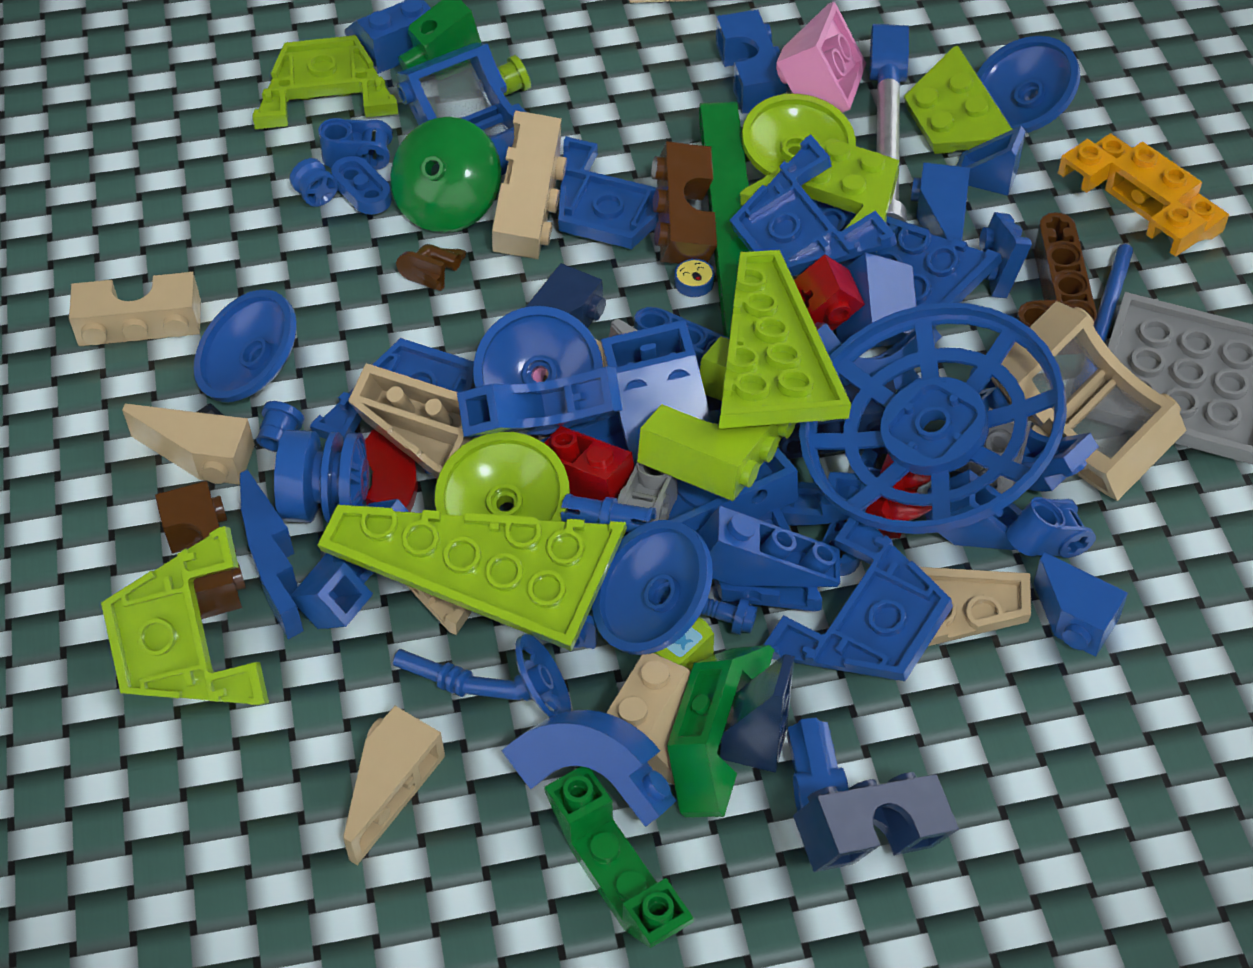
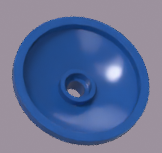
(1031, 80)
(535, 340)
(245, 346)
(653, 587)

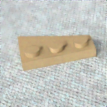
(981, 601)

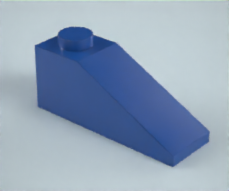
(942, 199)

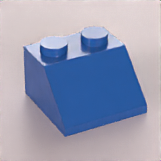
(386, 32)

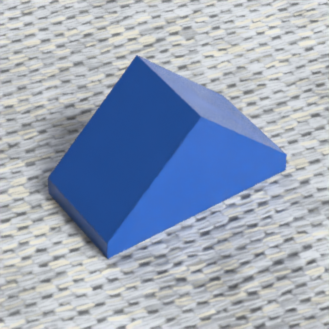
(995, 162)

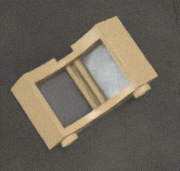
(1102, 398)

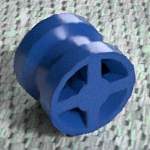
(313, 182)

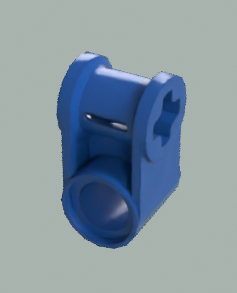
(354, 138)
(1050, 528)

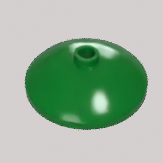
(465, 180)

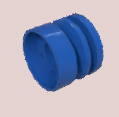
(312, 476)

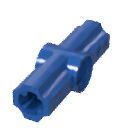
(813, 760)

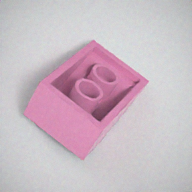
(823, 60)

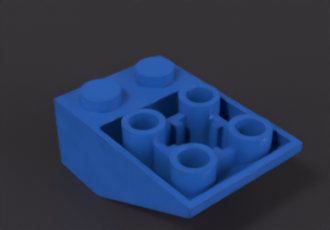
(654, 370)

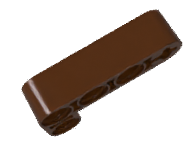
(1059, 269)

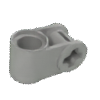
(650, 489)

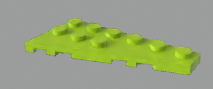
(775, 353)

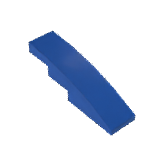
(269, 548)

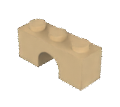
(166, 311)

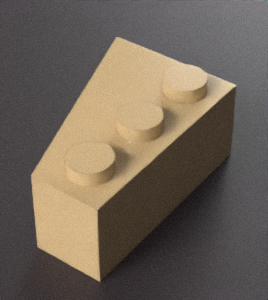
(529, 186)
(411, 415)

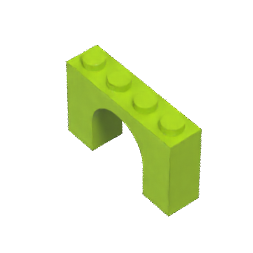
(700, 451)

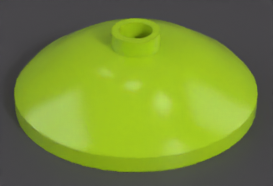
(783, 121)
(503, 470)

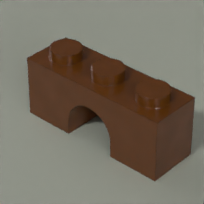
(683, 231)
(188, 518)

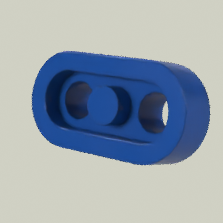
(362, 185)

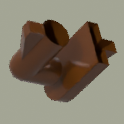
(429, 265)

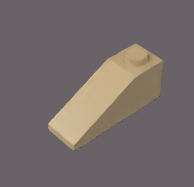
(200, 443)
(392, 768)

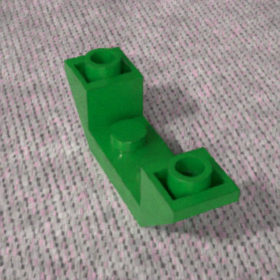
(699, 773)
(637, 901)

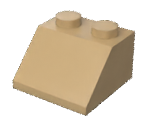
(652, 703)

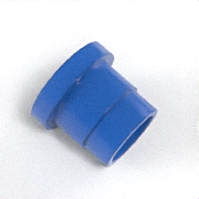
(277, 418)

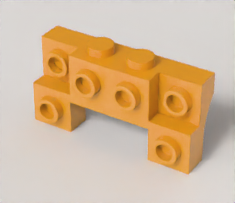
(1150, 187)

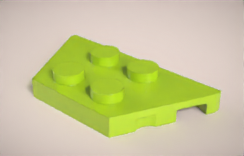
(954, 106)

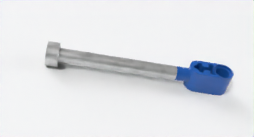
(889, 67)

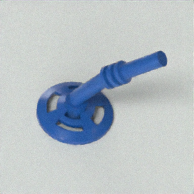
(537, 679)

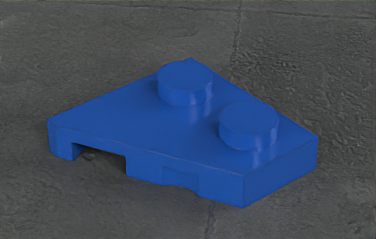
(1005, 238)

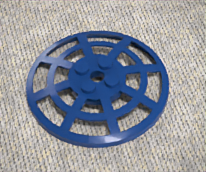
(933, 400)

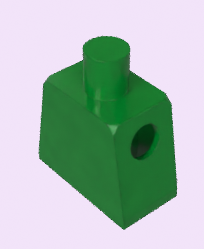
(440, 31)

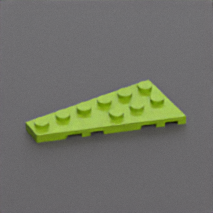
(496, 565)

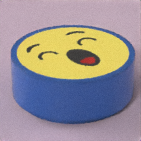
(694, 277)

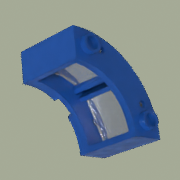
(464, 87)

